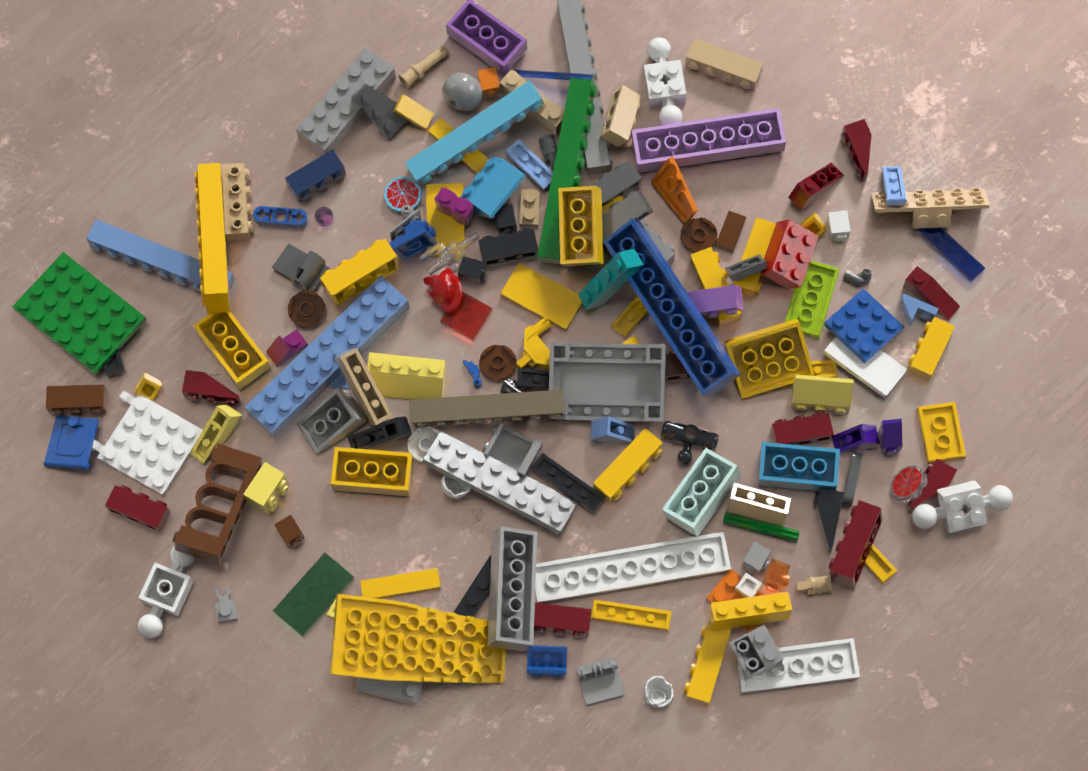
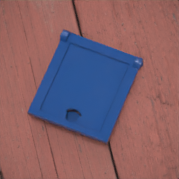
(69, 445)

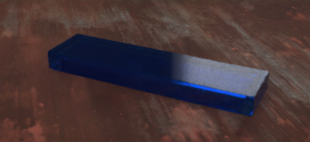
(952, 252)

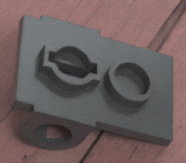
(294, 261)

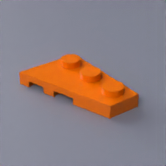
(674, 190)

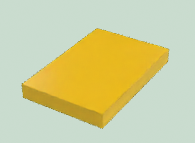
(941, 432)

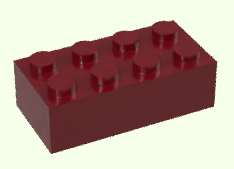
(856, 544)

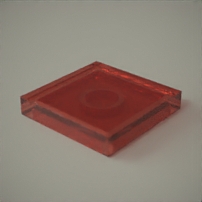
(467, 317)

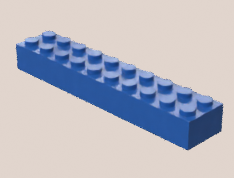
(674, 311)

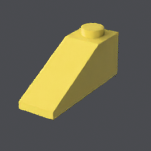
(215, 432)

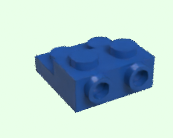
(418, 238)

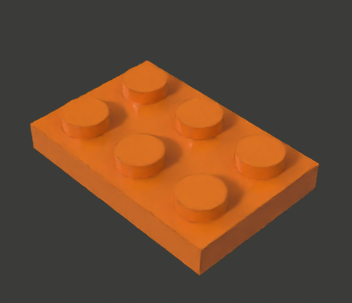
(726, 591)

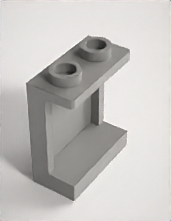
(513, 449)

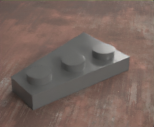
(379, 110)

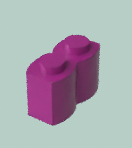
(451, 205)

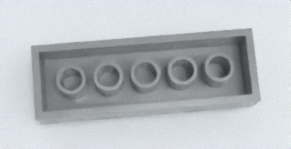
(337, 110)
(512, 589)

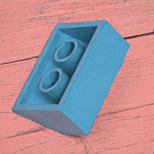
(493, 186)

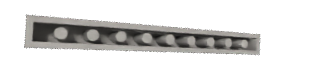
(579, 62)

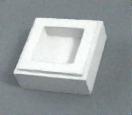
(748, 586)

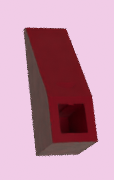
(858, 139)
(815, 185)
(202, 386)
(938, 477)

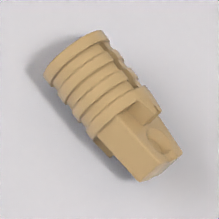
(815, 585)

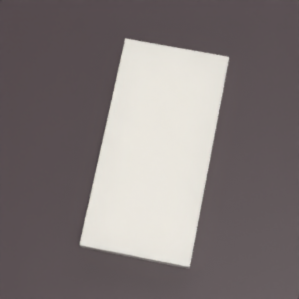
(878, 373)

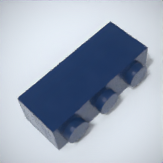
(315, 176)

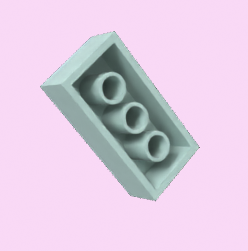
(701, 492)

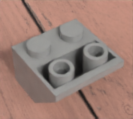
(756, 652)

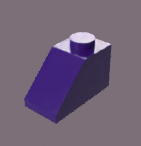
(890, 436)
(856, 438)

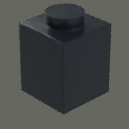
(506, 219)
(472, 270)

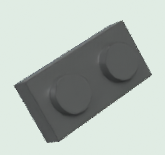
(746, 267)

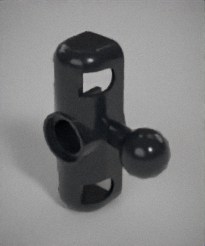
(698, 441)

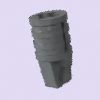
(549, 148)

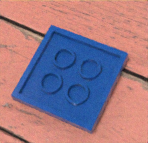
(864, 325)

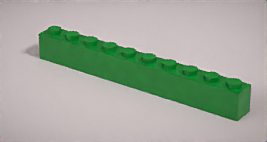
(568, 161)

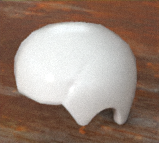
(453, 488)
(658, 692)

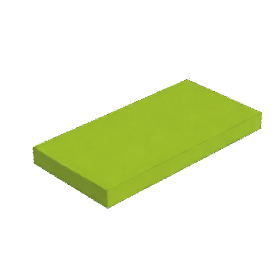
(813, 298)

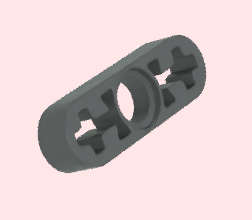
(852, 479)

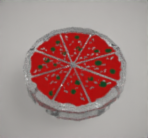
(908, 483)

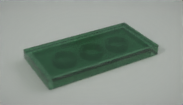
(313, 594)

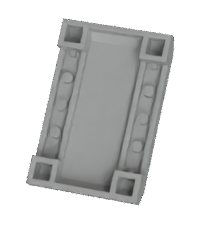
(609, 380)

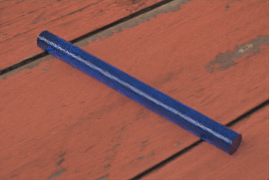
(552, 75)

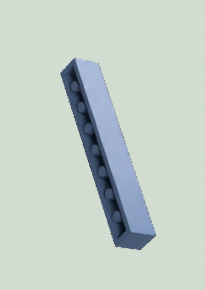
(147, 254)

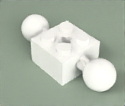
(664, 72)
(960, 517)
(171, 602)

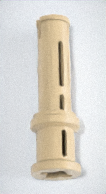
(417, 70)

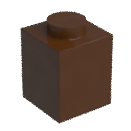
(289, 531)

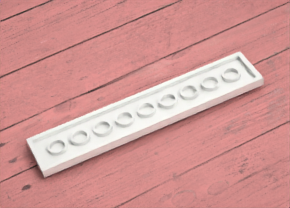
(631, 567)

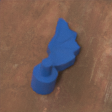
(474, 371)

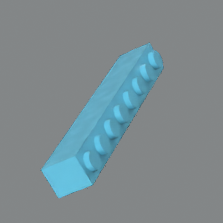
(474, 132)

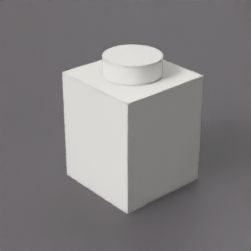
(838, 225)

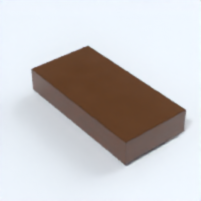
(731, 231)

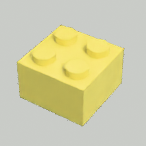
(266, 489)

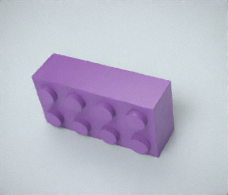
(486, 36)

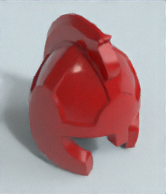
(446, 289)

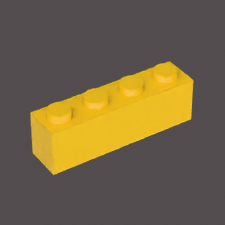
(757, 244)
(710, 275)
(628, 465)
(750, 611)
(707, 666)

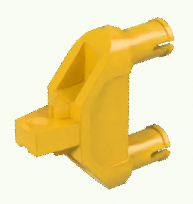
(535, 350)

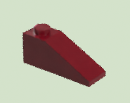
(929, 291)

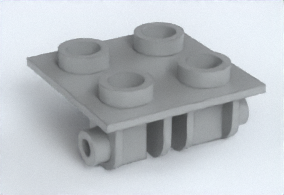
(408, 215)
(600, 681)

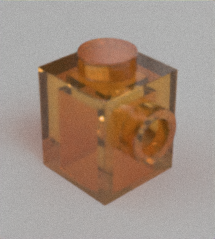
(776, 575)

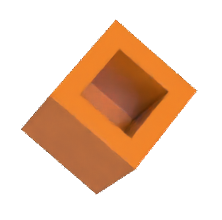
(489, 82)

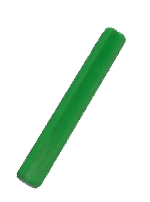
(761, 526)

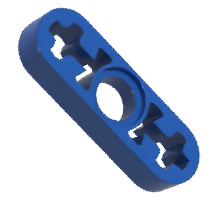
(276, 210)

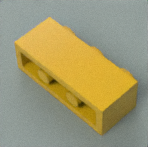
(930, 348)

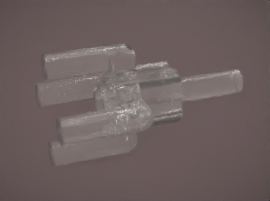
(448, 255)

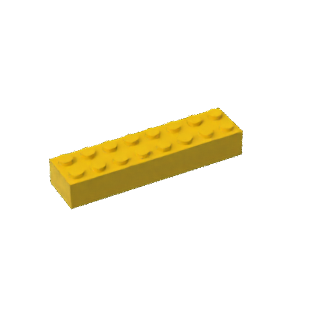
(211, 238)

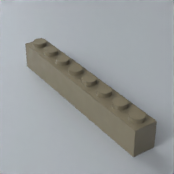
(487, 407)

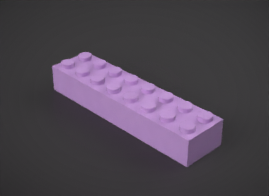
(709, 139)

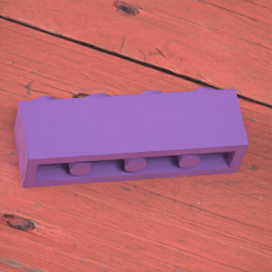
(718, 300)

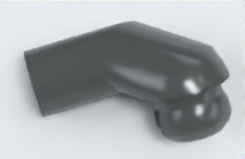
(858, 279)

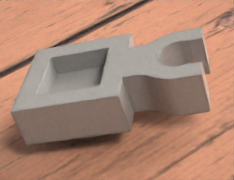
(225, 608)

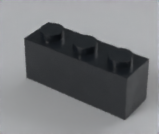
(508, 247)

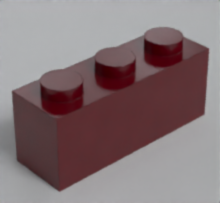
(803, 429)
(137, 507)
(562, 620)

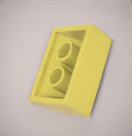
(822, 394)

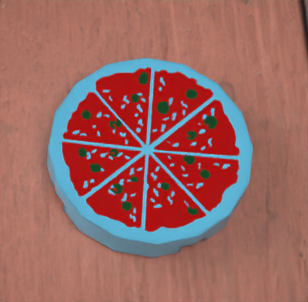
(402, 192)

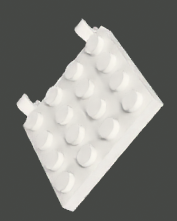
(149, 444)

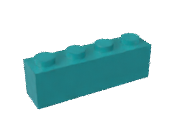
(610, 279)

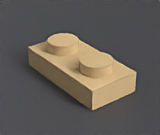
(529, 208)

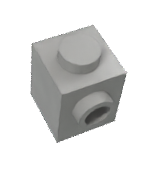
(756, 559)

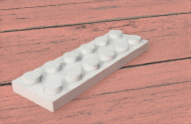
(806, 666)

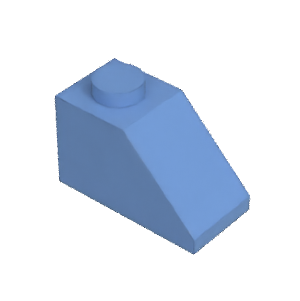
(612, 431)

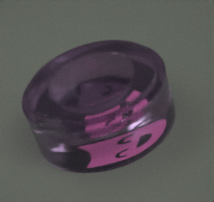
(323, 216)

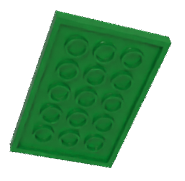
(79, 313)

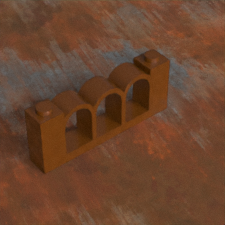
(204, 545)

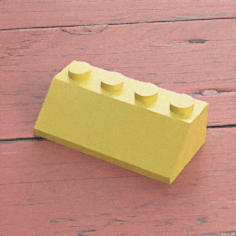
(407, 376)

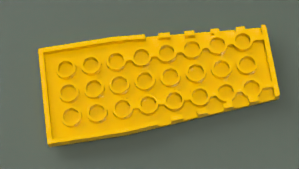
(411, 643)

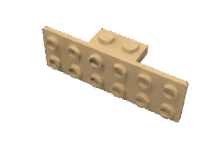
(933, 207)

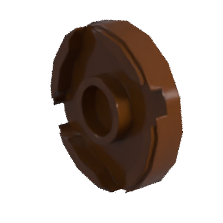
(698, 235)
(306, 309)
(497, 363)

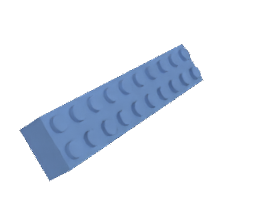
(316, 365)

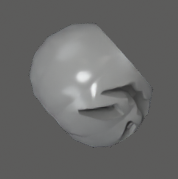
(462, 91)

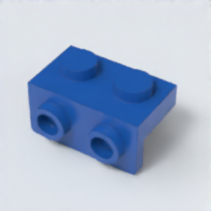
(547, 660)

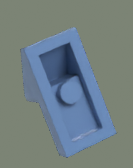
(914, 306)

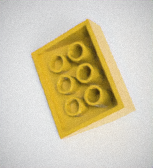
(769, 357)

